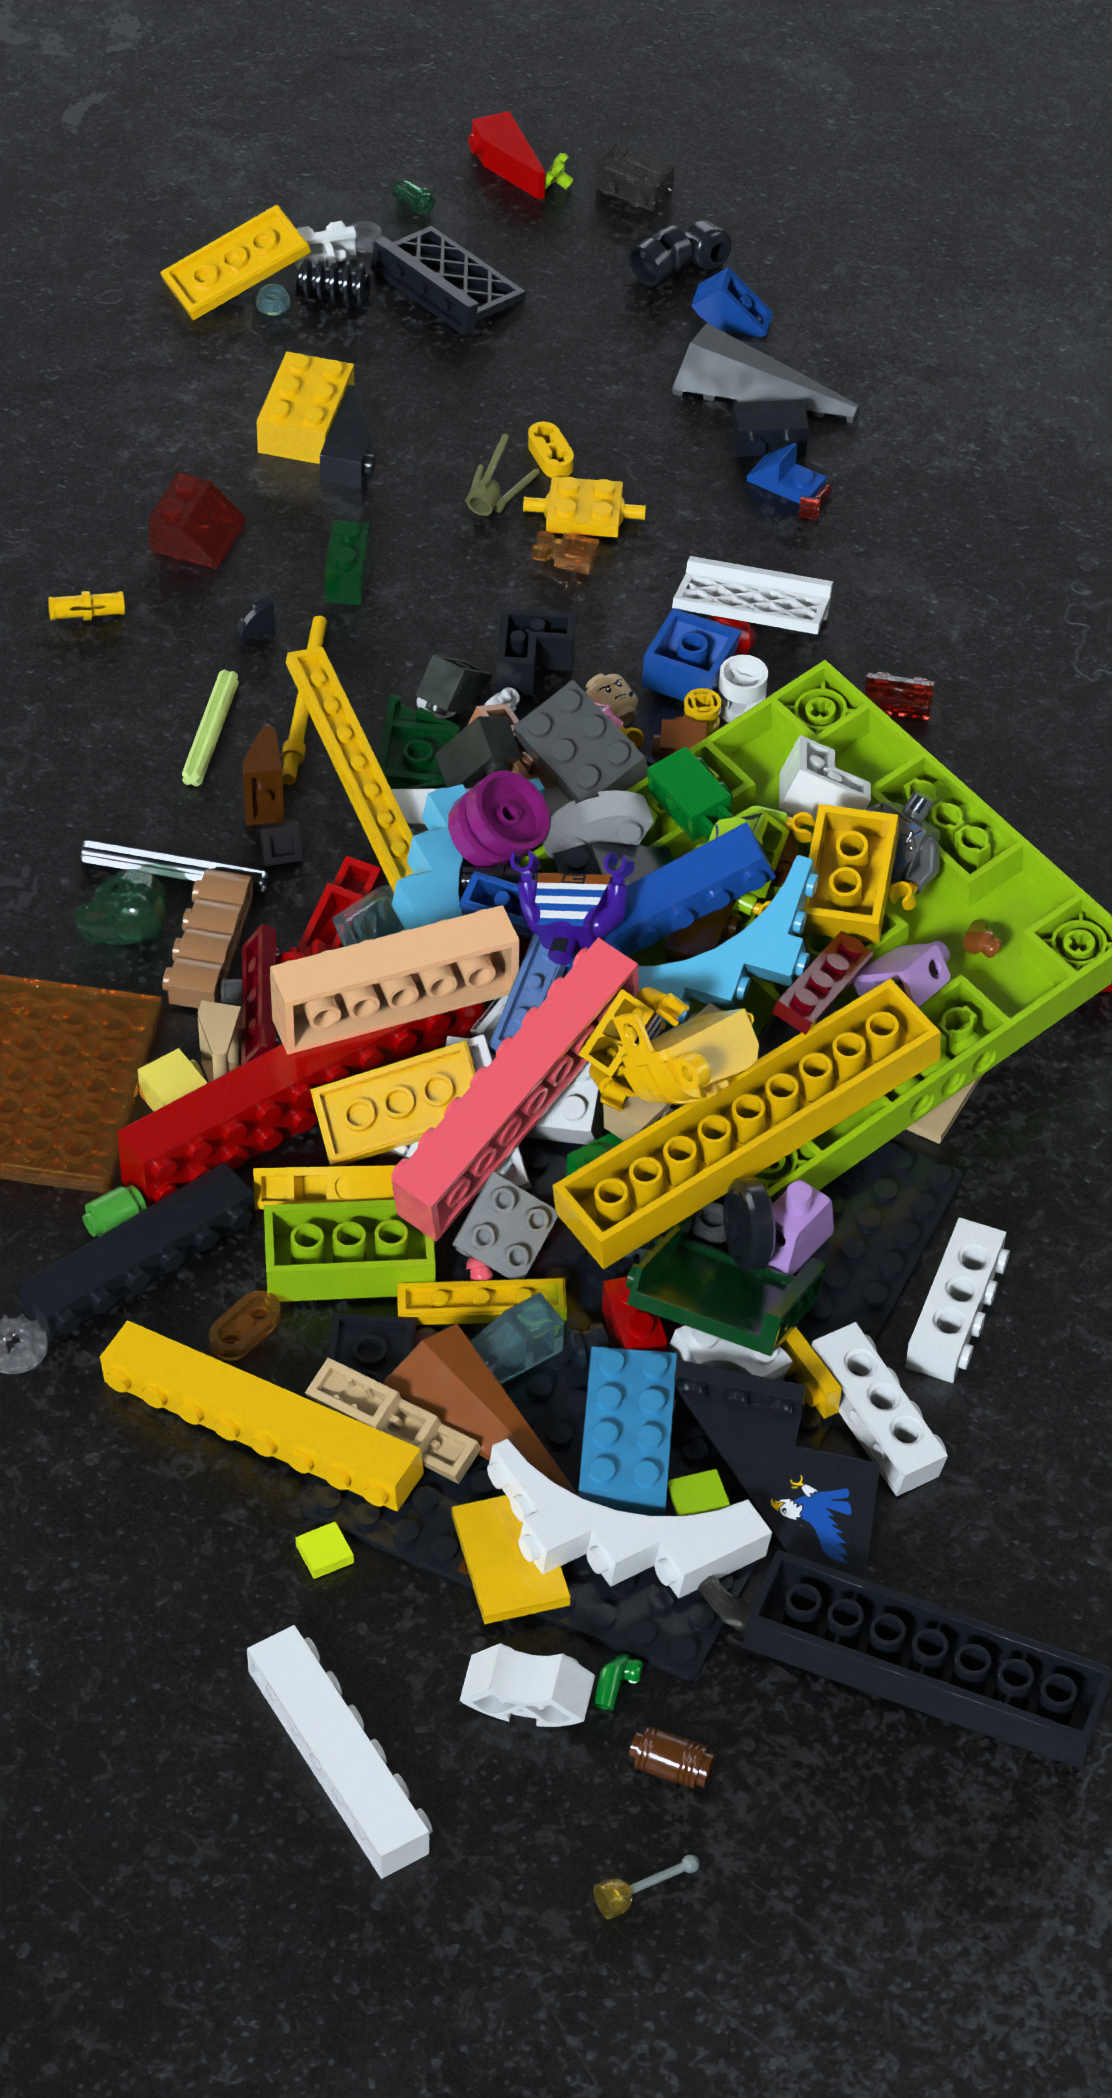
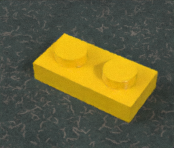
(809, 1370)

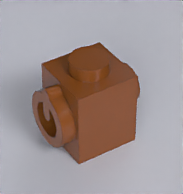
(676, 735)

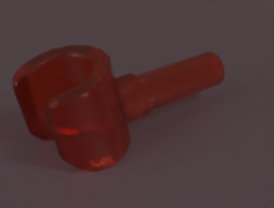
(811, 506)

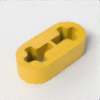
(557, 447)

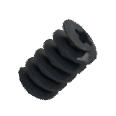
(333, 282)

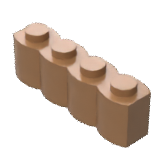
(209, 938)

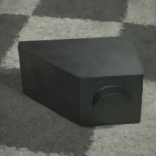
(451, 684)

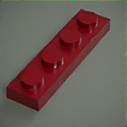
(823, 982)
(257, 1024)

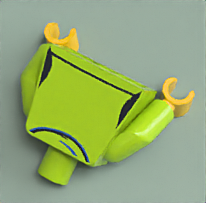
(772, 831)

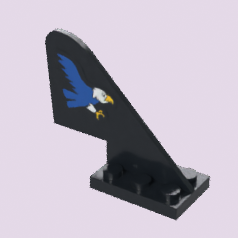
(808, 1497)

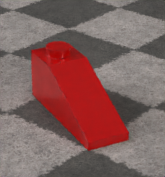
(507, 153)

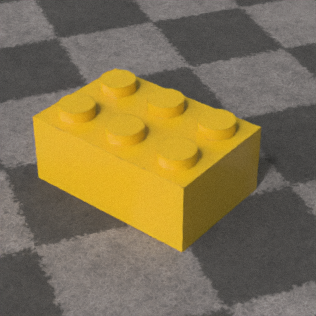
(302, 406)
(855, 866)

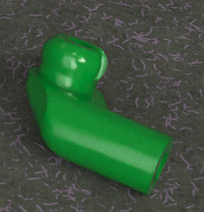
(612, 1677)

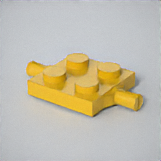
(584, 507)

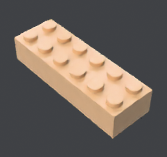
(394, 979)

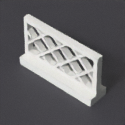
(754, 595)

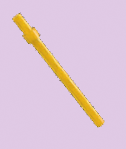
(294, 748)

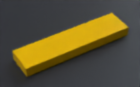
(474, 1300)

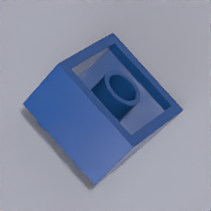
(687, 654)

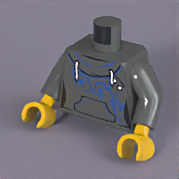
(917, 848)

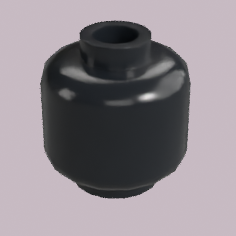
(709, 244)

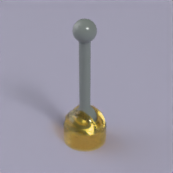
(615, 1895)

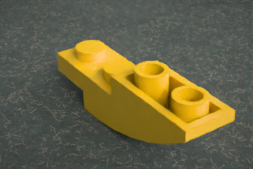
(321, 1184)

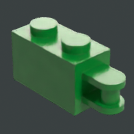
(689, 793)

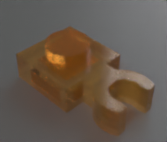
(569, 553)

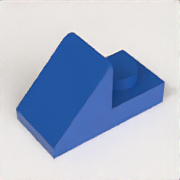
(784, 477)

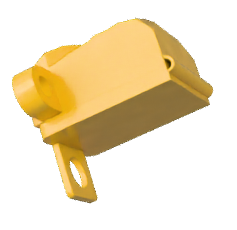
(689, 1059)

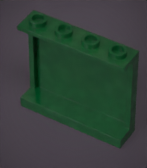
(713, 1295)

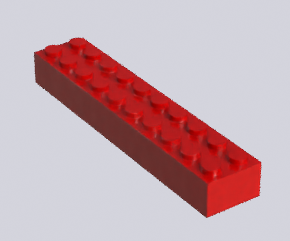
(263, 1103)

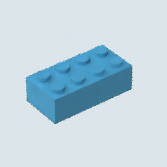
(628, 1430)

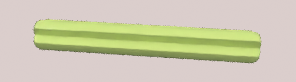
(210, 728)

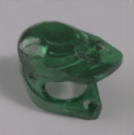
(126, 915)

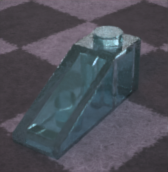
(520, 1338)

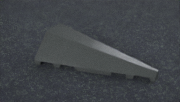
(733, 370)

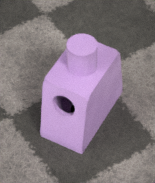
(917, 968)
(804, 1222)

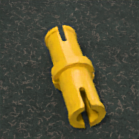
(86, 605)

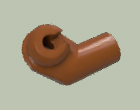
(981, 939)

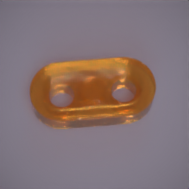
(241, 1326)

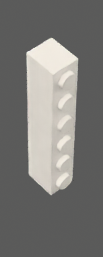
(339, 1751)

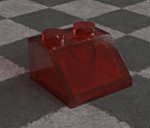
(194, 521)

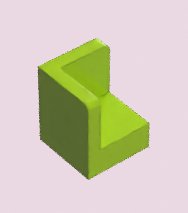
(697, 1493)

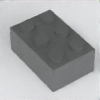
(579, 746)

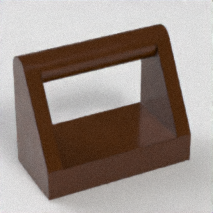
(263, 780)

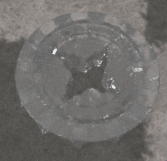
(28, 1352)

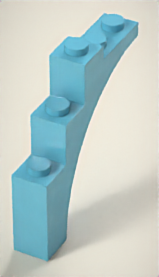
(436, 865)
(761, 950)

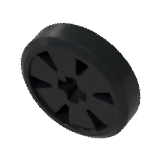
(749, 1224)

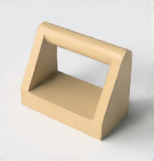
(219, 1038)

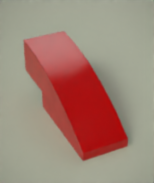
(351, 884)

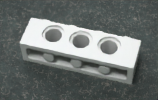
(966, 1276)
(876, 1429)

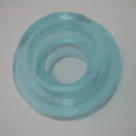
(272, 299)

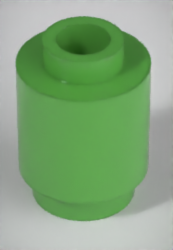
(112, 1209)

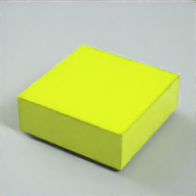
(324, 1550)

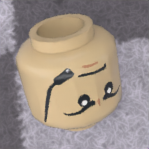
(614, 692)

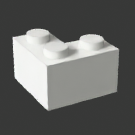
(813, 779)

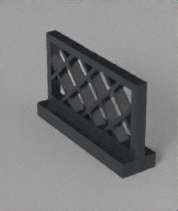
(437, 290)

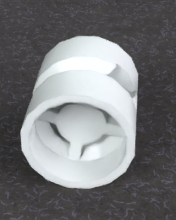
(741, 685)

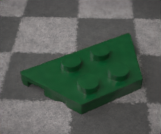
(410, 746)

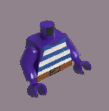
(572, 908)

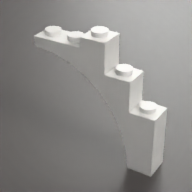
(622, 1543)

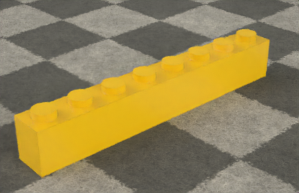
(262, 1416)

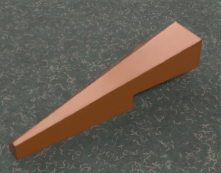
(458, 1387)

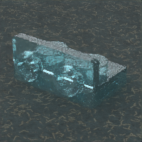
(368, 918)

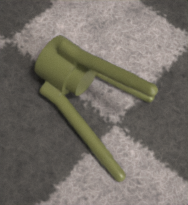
(486, 493)

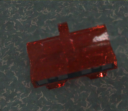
(900, 695)

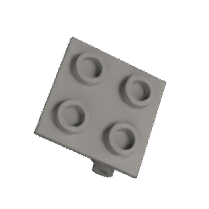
(505, 1228)

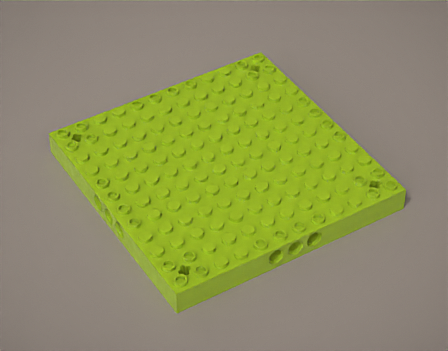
(1049, 928)

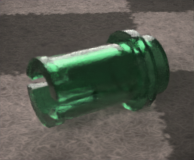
(419, 198)

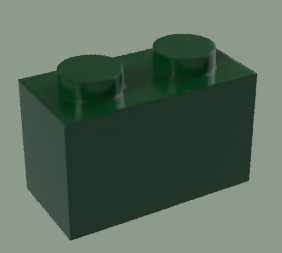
(347, 562)

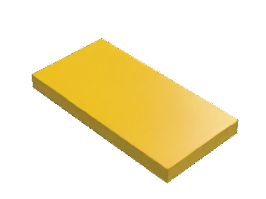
(235, 262)
(390, 1103)

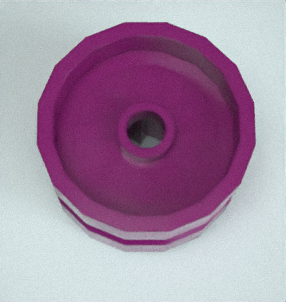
(498, 818)

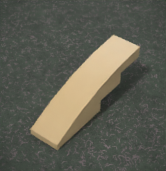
(384, 1409)

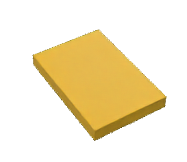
(499, 1573)

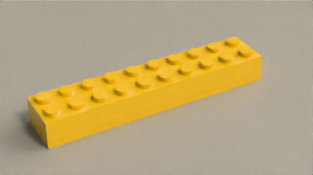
(748, 1125)

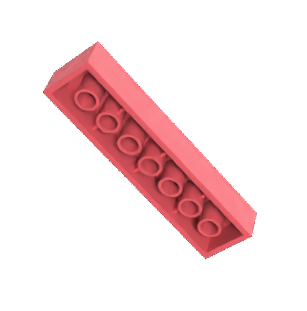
(510, 1093)

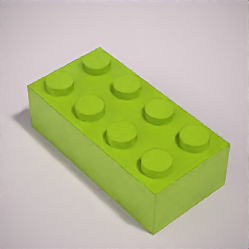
(343, 1250)

